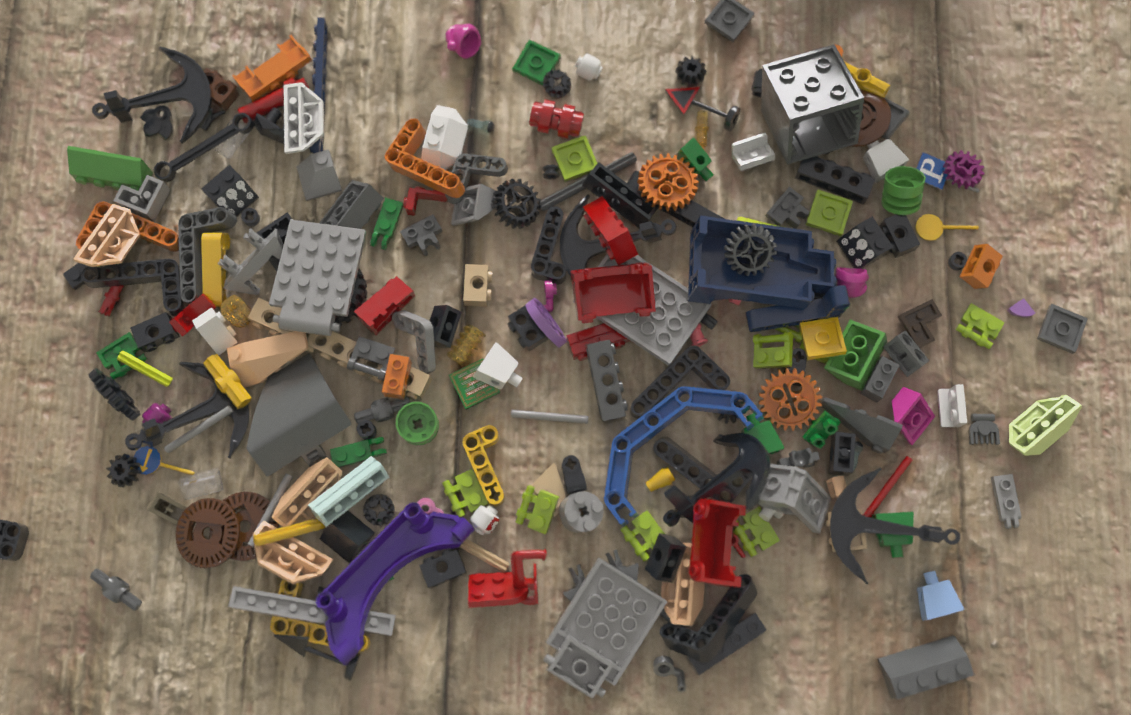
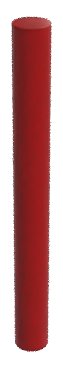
(887, 487)

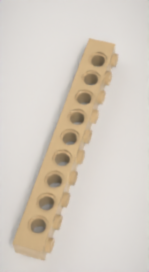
(262, 311)

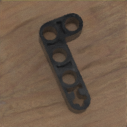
(549, 243)
(8, 539)

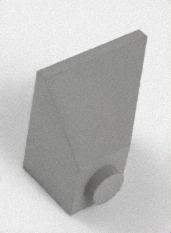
(318, 175)
(474, 204)

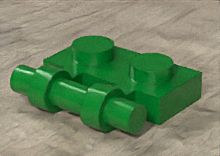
(109, 354)

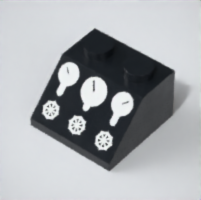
(230, 191)
(864, 244)

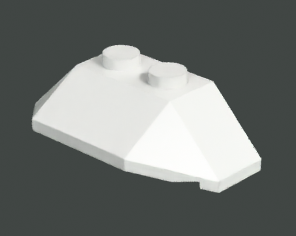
(301, 118)
(444, 137)

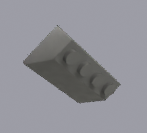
(353, 206)
(925, 667)

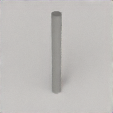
(549, 416)
(198, 429)
(273, 504)

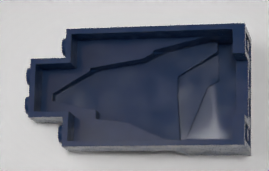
(788, 282)

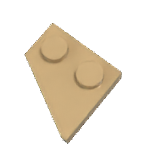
(550, 482)

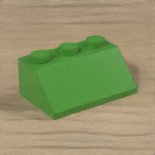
(863, 349)

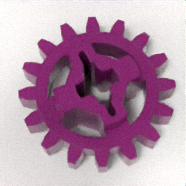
(963, 169)

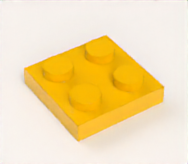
(822, 338)

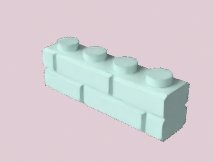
(348, 491)

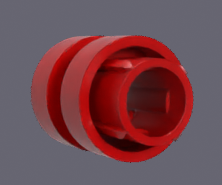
(565, 121)

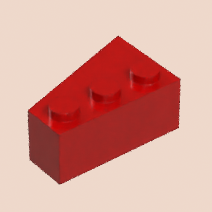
(378, 310)

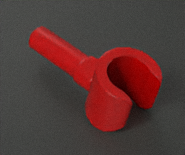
(735, 544)

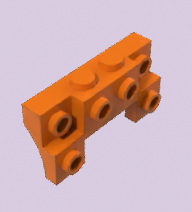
(274, 71)

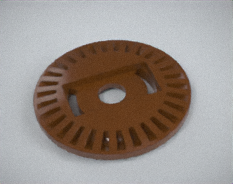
(874, 123)
(255, 509)
(203, 551)

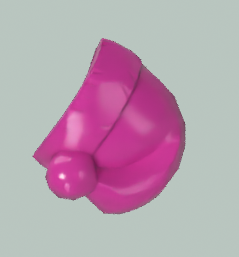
(463, 39)
(853, 279)

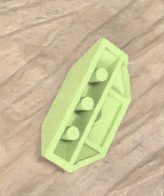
(1043, 424)

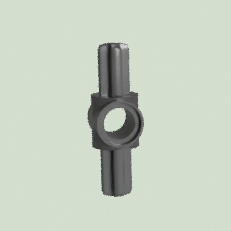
(381, 410)
(116, 589)

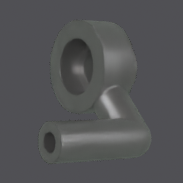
(664, 667)

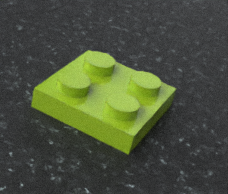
(574, 158)
(829, 213)

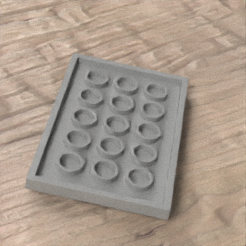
(667, 328)

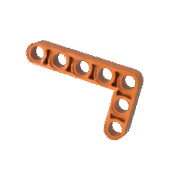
(401, 160)
(146, 230)

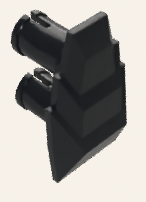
(268, 127)

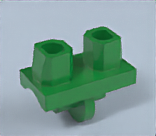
(821, 429)

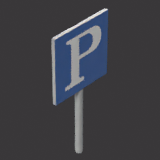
(933, 171)

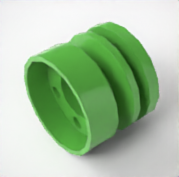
(903, 190)
(413, 413)

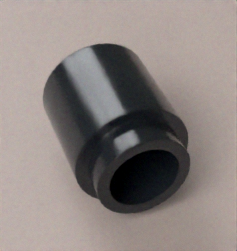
(757, 83)

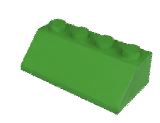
(106, 168)

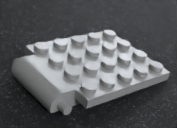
(316, 276)
(602, 629)

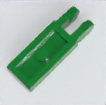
(386, 222)
(356, 452)

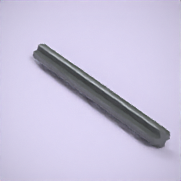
(577, 187)

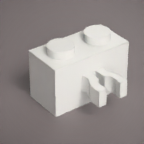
(214, 330)

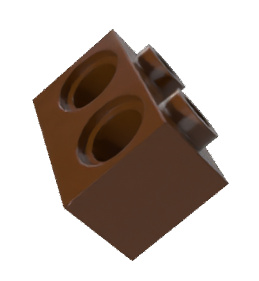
(218, 87)

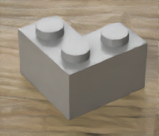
(146, 201)

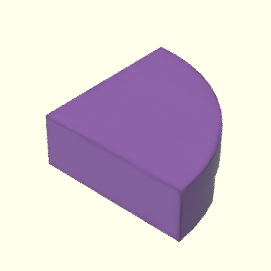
(1021, 309)

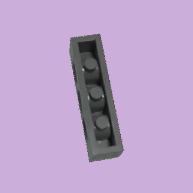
(606, 410)

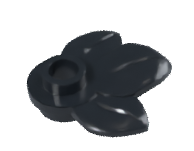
(157, 124)

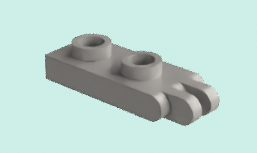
(1006, 500)

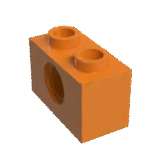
(981, 266)
(396, 376)

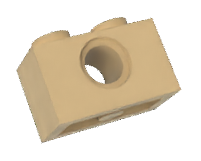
(473, 275)

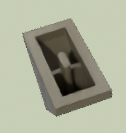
(166, 507)

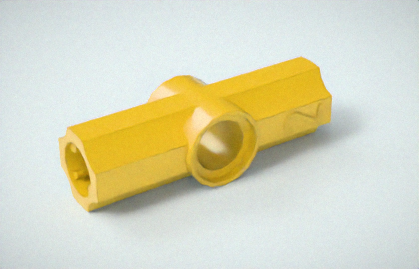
(870, 82)
(227, 381)

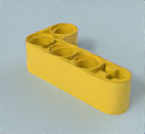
(213, 274)
(486, 468)

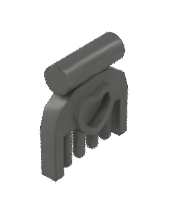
(982, 427)

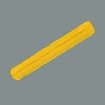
(287, 532)

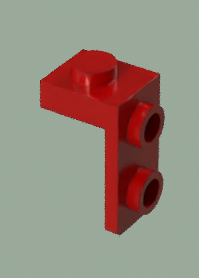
(416, 193)
(183, 321)

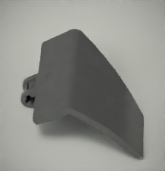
(294, 417)

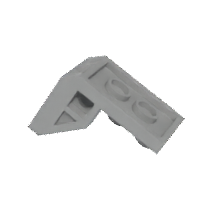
(796, 493)

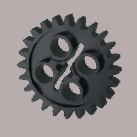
(112, 391)

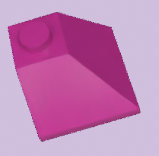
(911, 412)

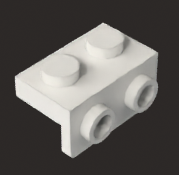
(752, 152)

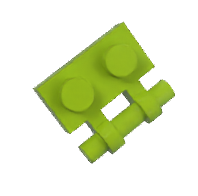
(982, 322)
(470, 490)
(543, 510)
(760, 529)
(649, 531)

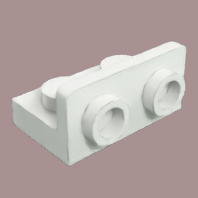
(952, 406)

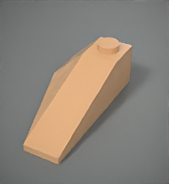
(260, 358)

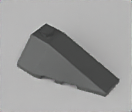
(874, 432)

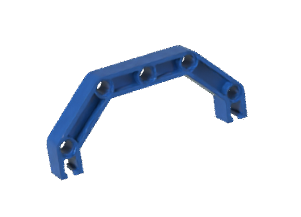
(667, 412)

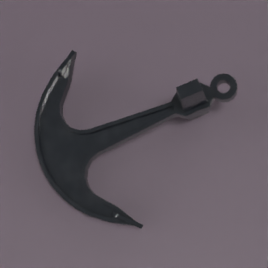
(192, 89)
(577, 251)
(154, 432)
(751, 459)
(848, 522)

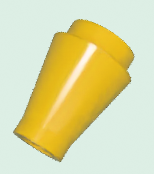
(660, 479)

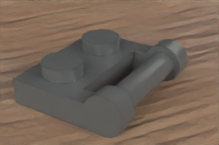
(372, 352)

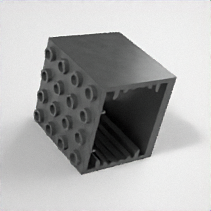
(811, 104)

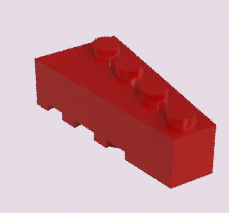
(610, 230)

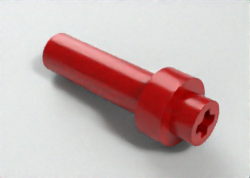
(266, 103)

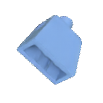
(937, 598)

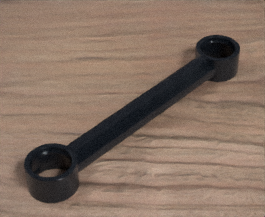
(203, 147)

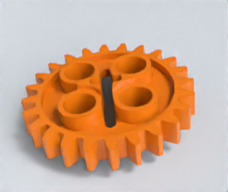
(667, 182)
(806, 393)

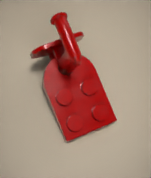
(506, 587)

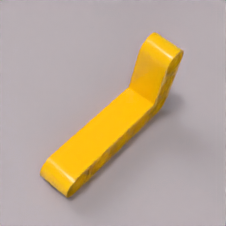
(310, 628)

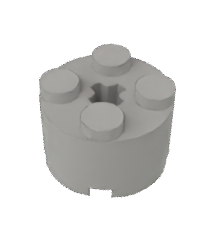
(591, 508)

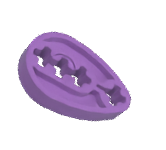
(546, 322)

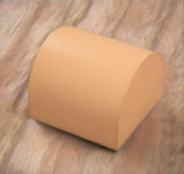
(836, 486)

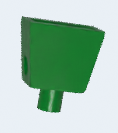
(697, 157)
(765, 434)
(893, 541)

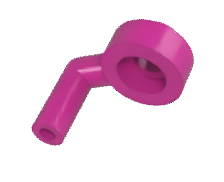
(550, 290)

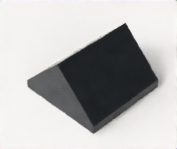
(347, 536)

